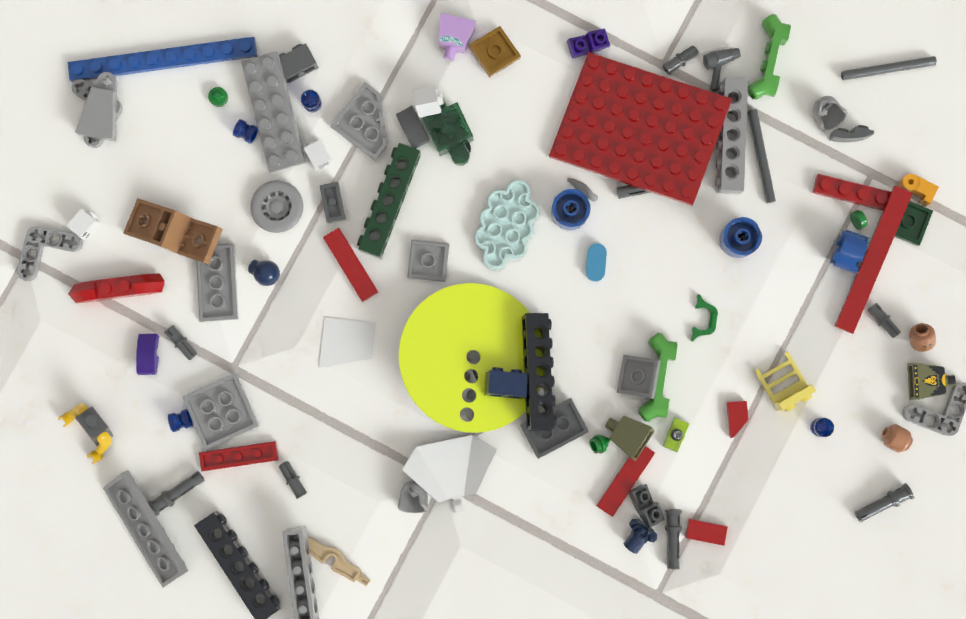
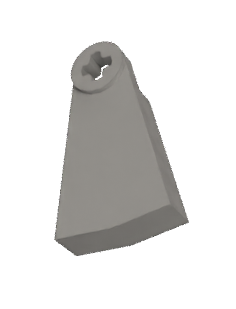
(100, 110)

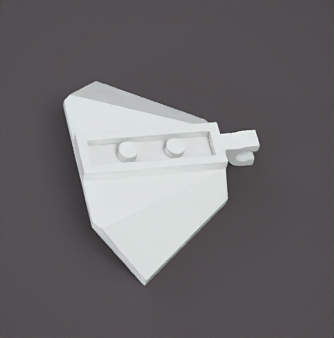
(450, 468)

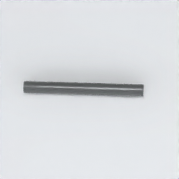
(888, 68)
(761, 156)

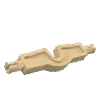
(340, 565)

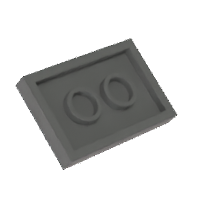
(567, 428)

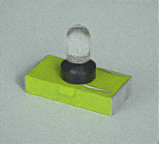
(675, 434)

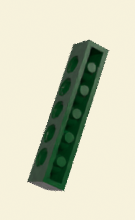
(377, 247)

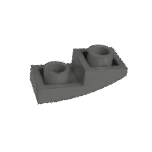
(412, 127)
(858, 133)
(647, 509)

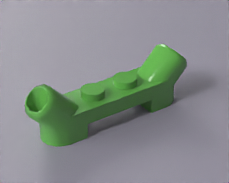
(778, 35)
(665, 351)

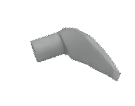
(578, 185)

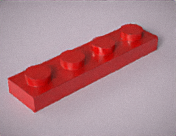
(850, 192)

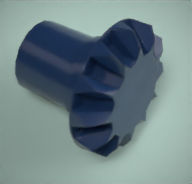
(639, 536)

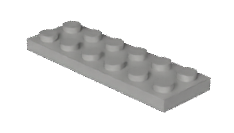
(273, 112)
(145, 528)

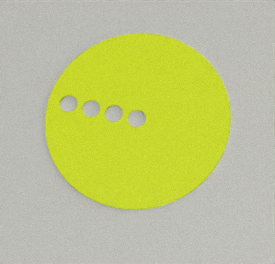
(436, 350)

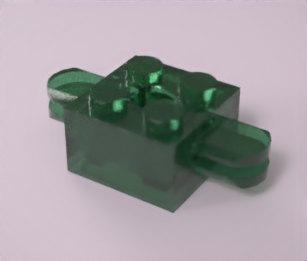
(450, 133)

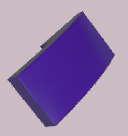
(591, 42)
(146, 354)

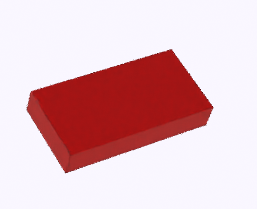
(706, 532)

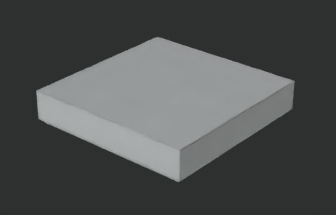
(428, 260)
(638, 376)

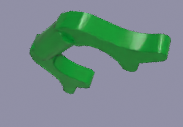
(712, 320)

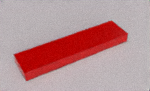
(350, 264)
(238, 456)
(624, 482)

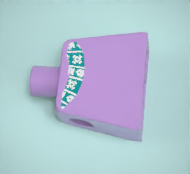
(455, 34)

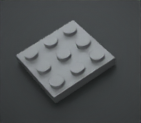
(220, 411)

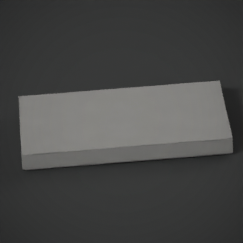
(218, 286)

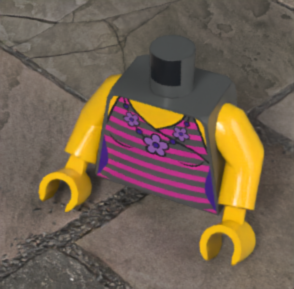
(93, 426)

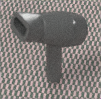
(715, 61)

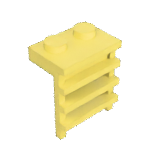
(790, 395)

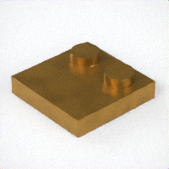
(494, 51)

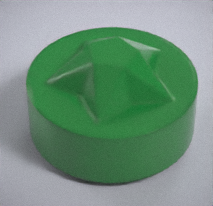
(218, 96)

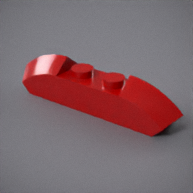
(117, 288)

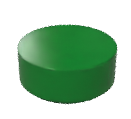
(858, 219)

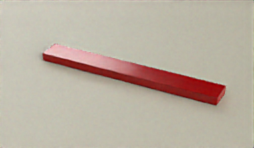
(873, 259)

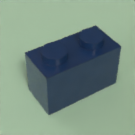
(506, 384)

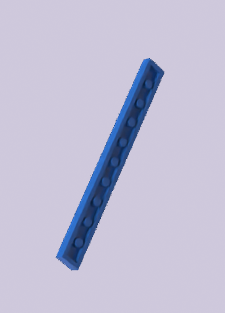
(163, 58)

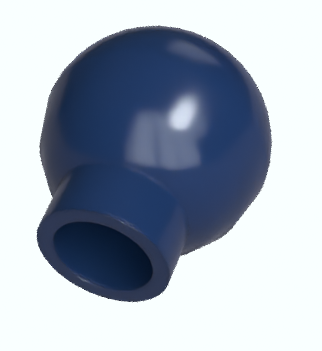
(264, 272)

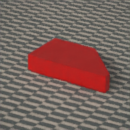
(737, 416)

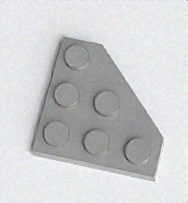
(363, 122)

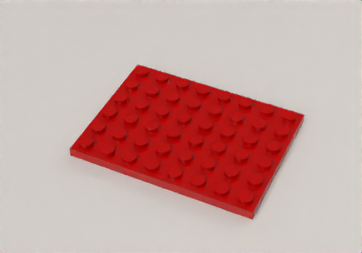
(640, 128)

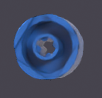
(580, 205)
(750, 233)
(850, 251)

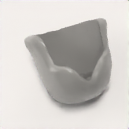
(835, 113)
(411, 504)

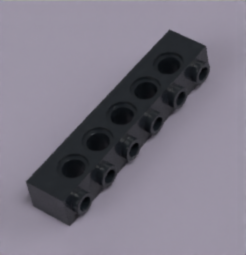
(542, 323)
(227, 563)

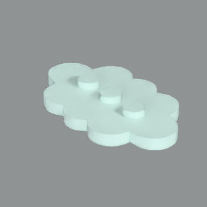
(506, 224)

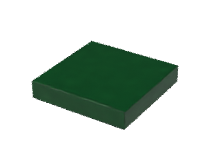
(914, 223)

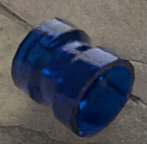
(309, 97)
(245, 131)
(180, 420)
(825, 427)

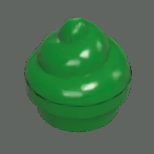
(599, 443)

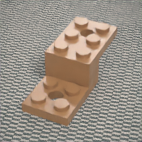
(172, 231)

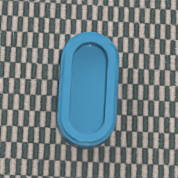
(596, 262)

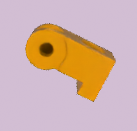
(919, 188)

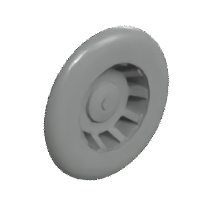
(276, 206)

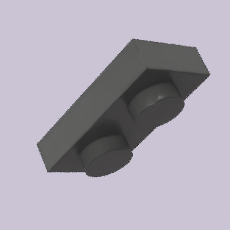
(332, 202)

